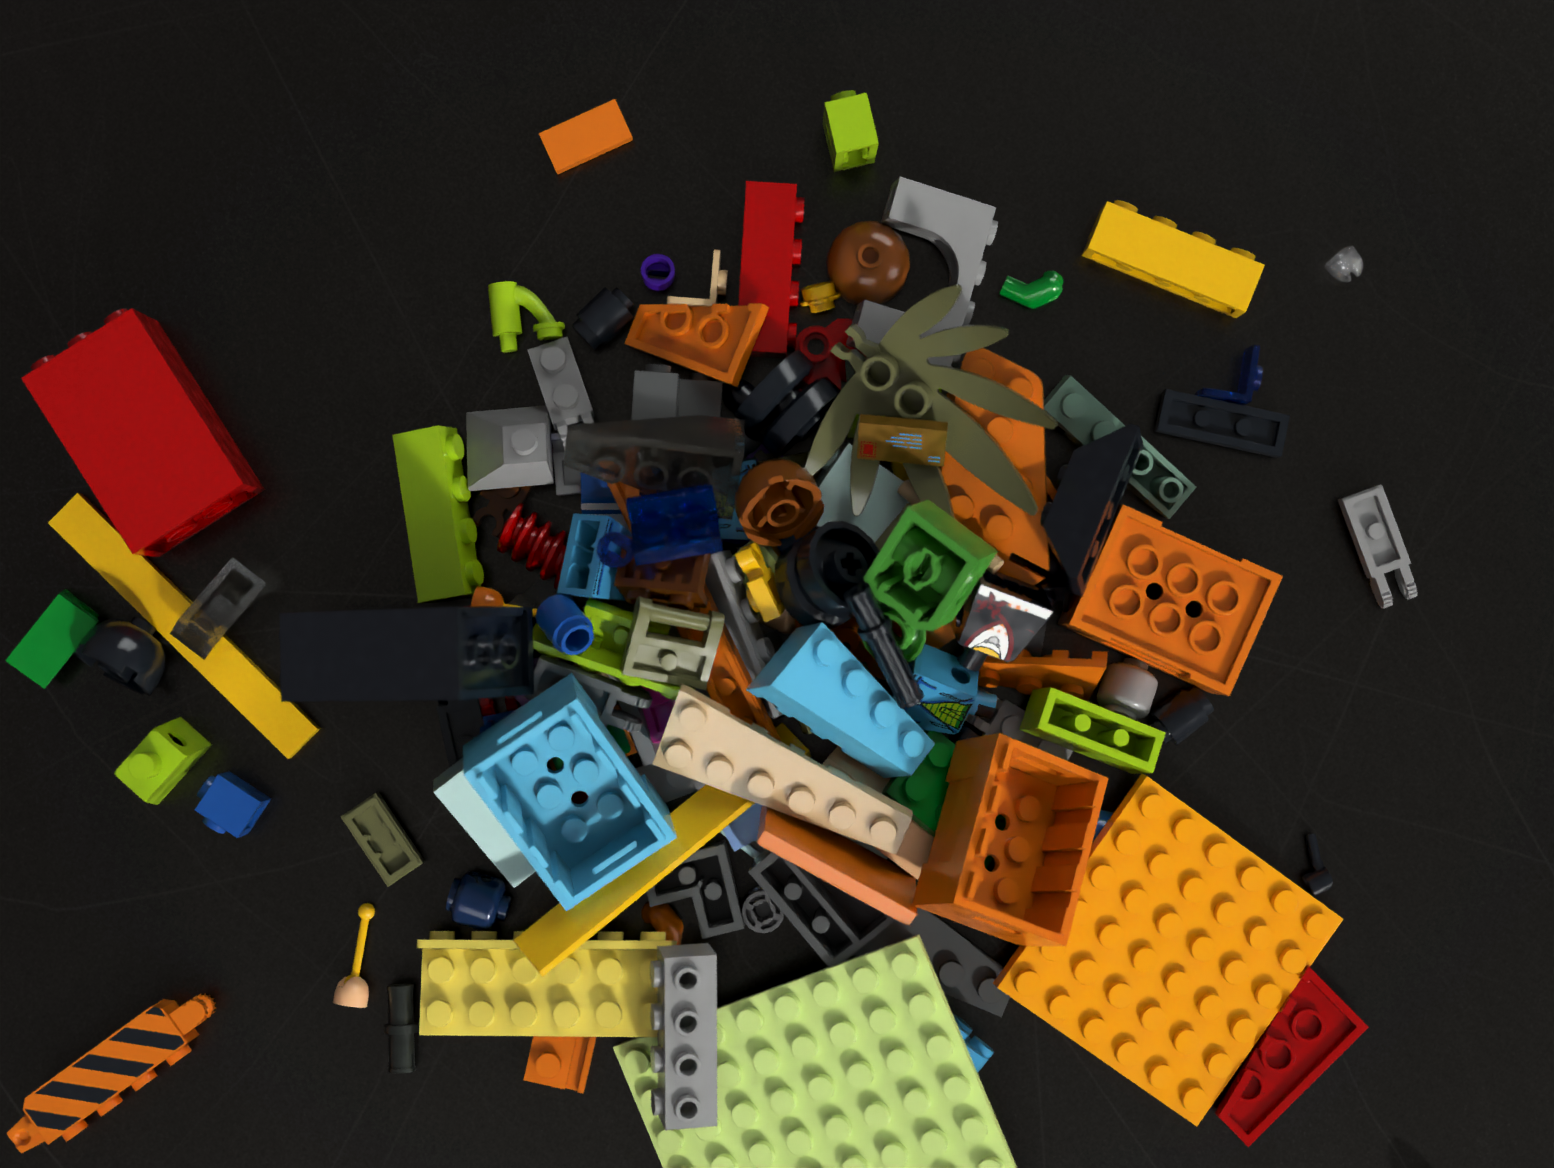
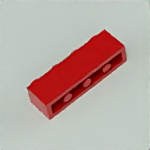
(768, 261)

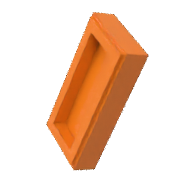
(586, 136)

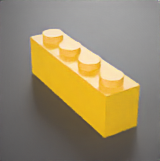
(1173, 259)

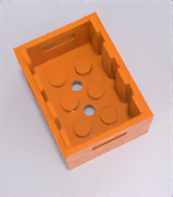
(1159, 631)
(1037, 856)

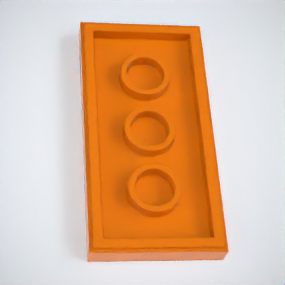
(840, 863)

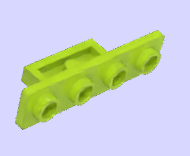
(605, 653)

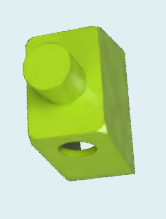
(160, 762)

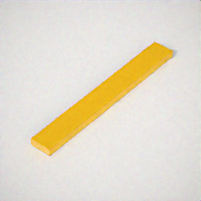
(163, 605)
(694, 822)

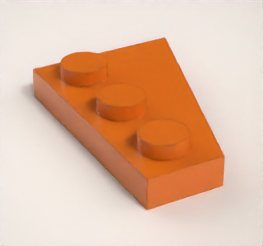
(700, 338)

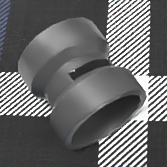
(759, 902)

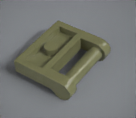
(671, 657)

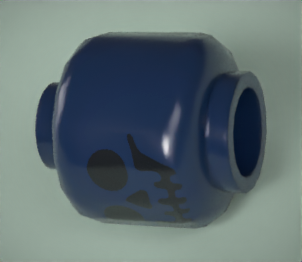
(478, 901)

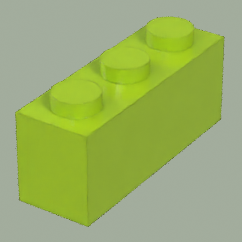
(1092, 731)

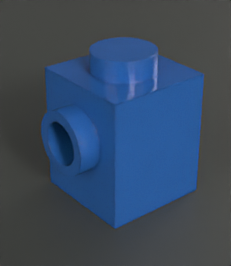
(230, 804)

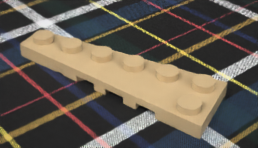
(747, 762)

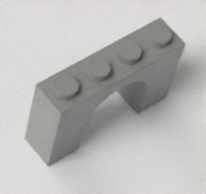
(957, 229)

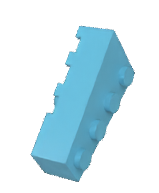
(841, 702)

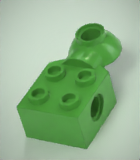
(926, 573)

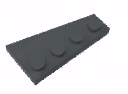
(959, 964)

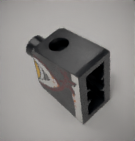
(999, 619)

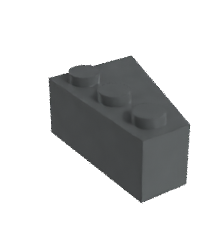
(822, 913)

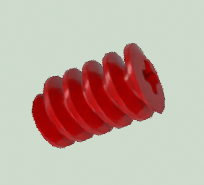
(534, 543)

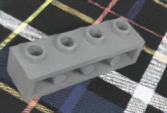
(686, 1036)

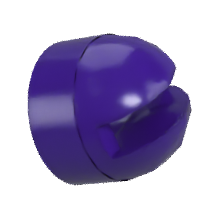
(659, 266)

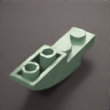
(1087, 420)

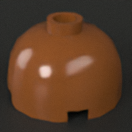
(868, 263)
(778, 502)

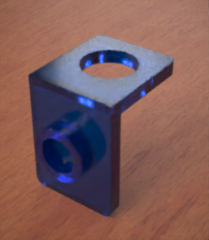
(1249, 380)

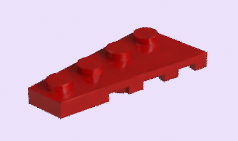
(1289, 1056)

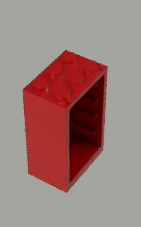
(142, 432)

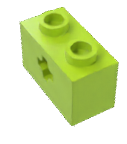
(850, 130)

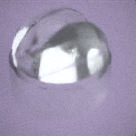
(1343, 263)

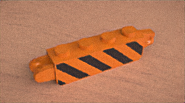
(108, 1069)

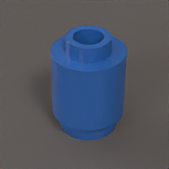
(565, 624)

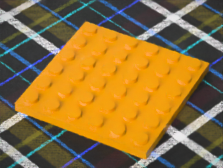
(1172, 951)

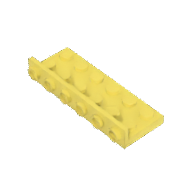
(495, 990)

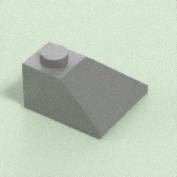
(509, 448)

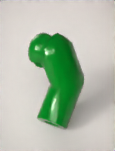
(1035, 293)

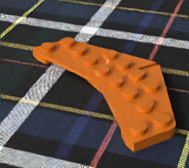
(979, 506)

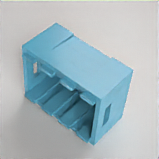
(567, 843)

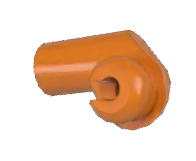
(664, 919)

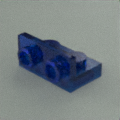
(674, 524)

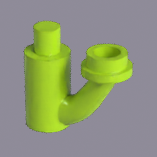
(505, 305)

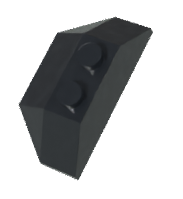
(1088, 501)

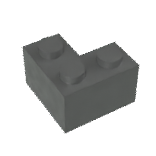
(664, 395)
(711, 884)

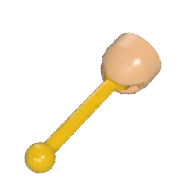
(352, 989)

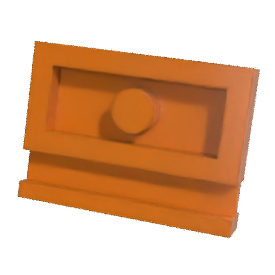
(560, 1061)

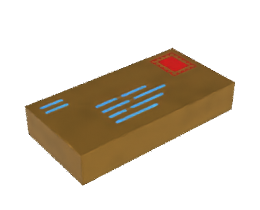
(902, 440)

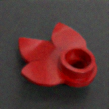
(826, 362)

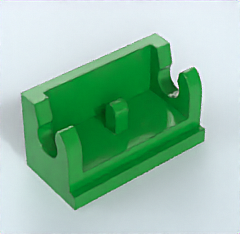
(53, 638)

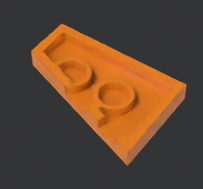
(1055, 670)

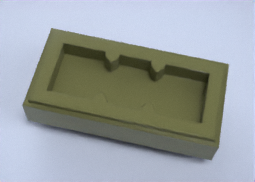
(382, 839)

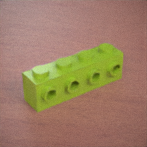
(438, 513)

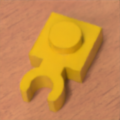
(761, 586)

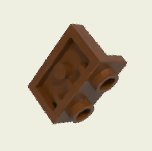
(668, 582)

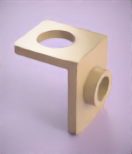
(718, 286)

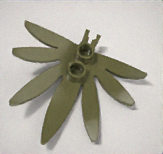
(903, 384)

